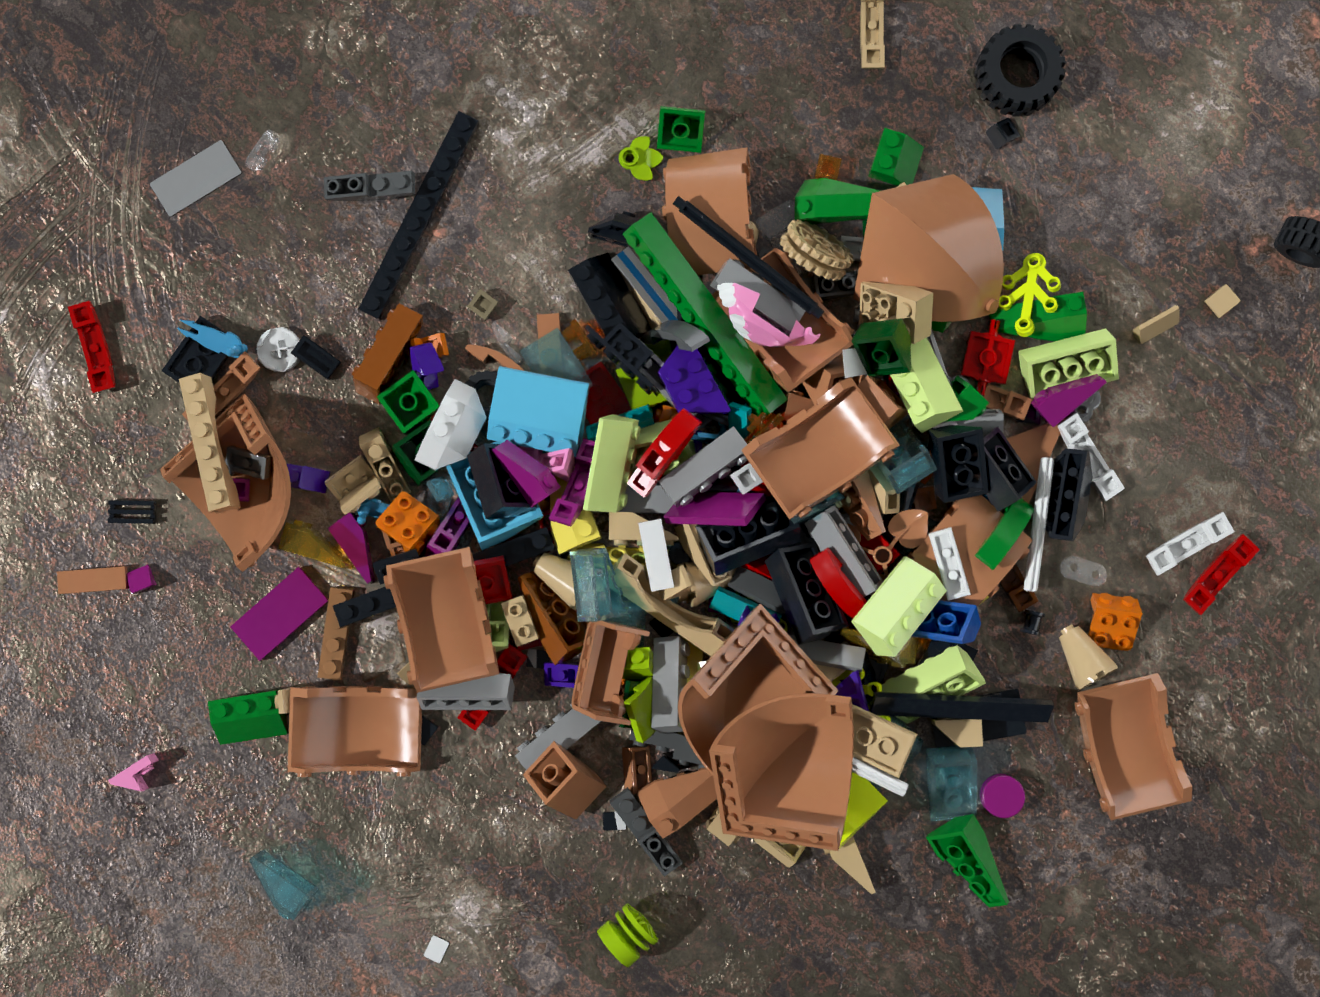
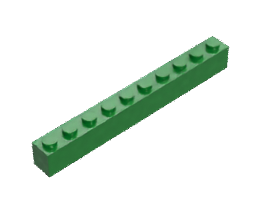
(703, 312)

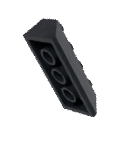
(608, 295)
(738, 545)
(802, 595)

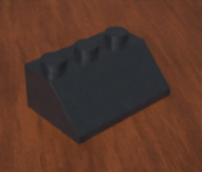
(959, 462)
(1006, 472)
(495, 488)

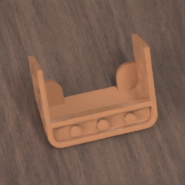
(602, 670)

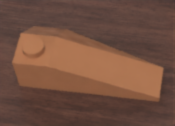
(863, 507)
(677, 799)

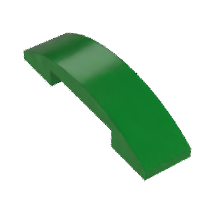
(1005, 533)

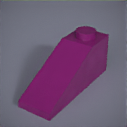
(1062, 399)
(527, 473)
(450, 531)
(355, 543)

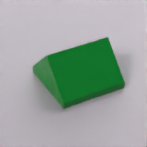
(680, 129)

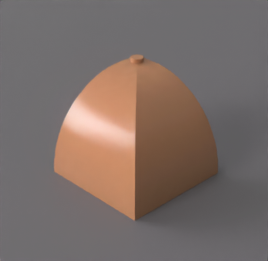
(936, 240)
(258, 522)
(746, 670)
(786, 770)

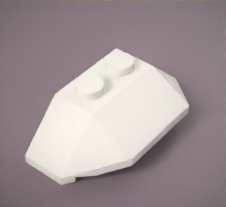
(452, 428)

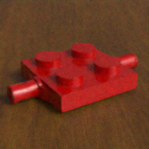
(987, 357)

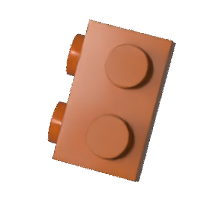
(409, 522)
(1114, 621)

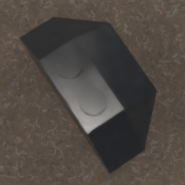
(612, 228)
(1069, 494)

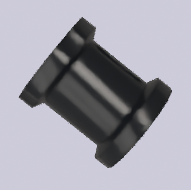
(1032, 622)

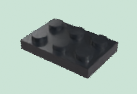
(194, 358)

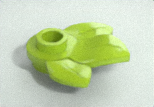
(644, 158)

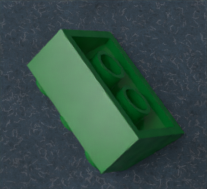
(247, 717)

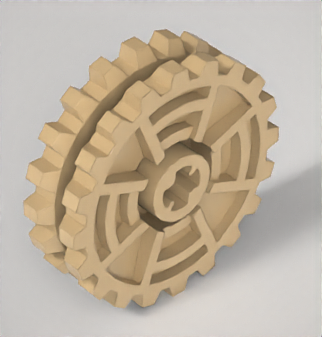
(816, 250)

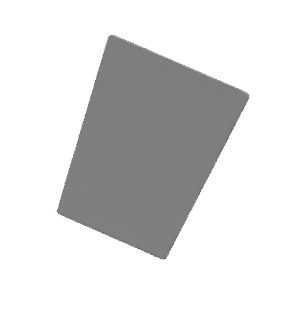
(195, 178)

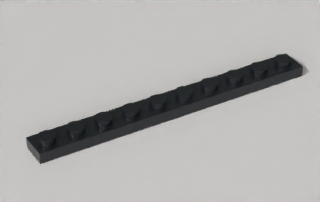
(418, 215)
(382, 599)

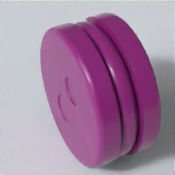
(1002, 795)

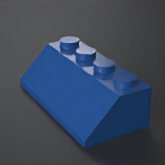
(950, 623)

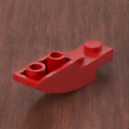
(663, 451)

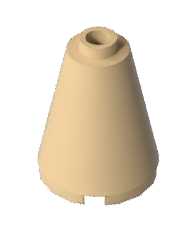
(557, 575)
(701, 588)
(1084, 657)

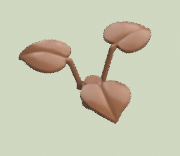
(908, 527)

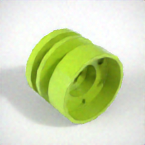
(631, 932)

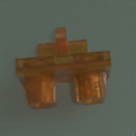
(572, 333)
(762, 424)

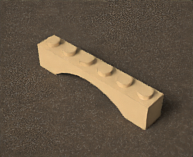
(200, 410)
(700, 630)

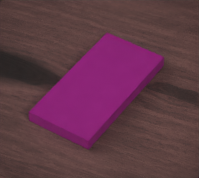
(717, 509)
(279, 613)

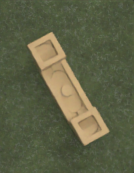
(872, 34)

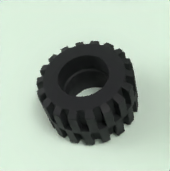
(1300, 241)

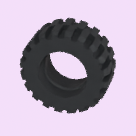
(1035, 46)

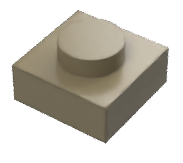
(483, 304)

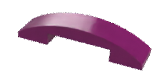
(572, 501)

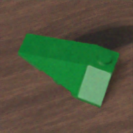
(831, 201)
(1065, 322)
(968, 852)

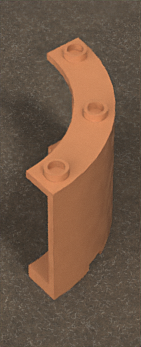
(718, 188)
(796, 363)
(821, 449)
(971, 524)
(442, 619)
(354, 730)
(1132, 747)

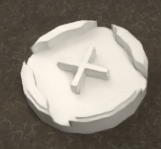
(275, 349)

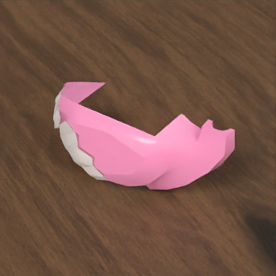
(754, 328)

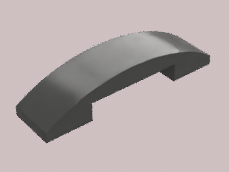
(685, 334)

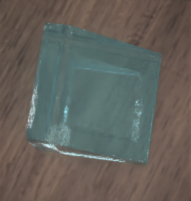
(440, 489)

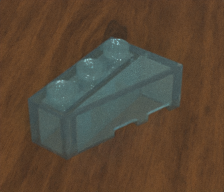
(595, 586)

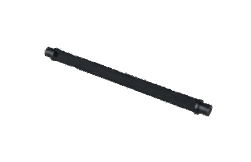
(748, 257)

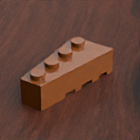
(386, 352)

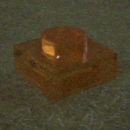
(828, 167)

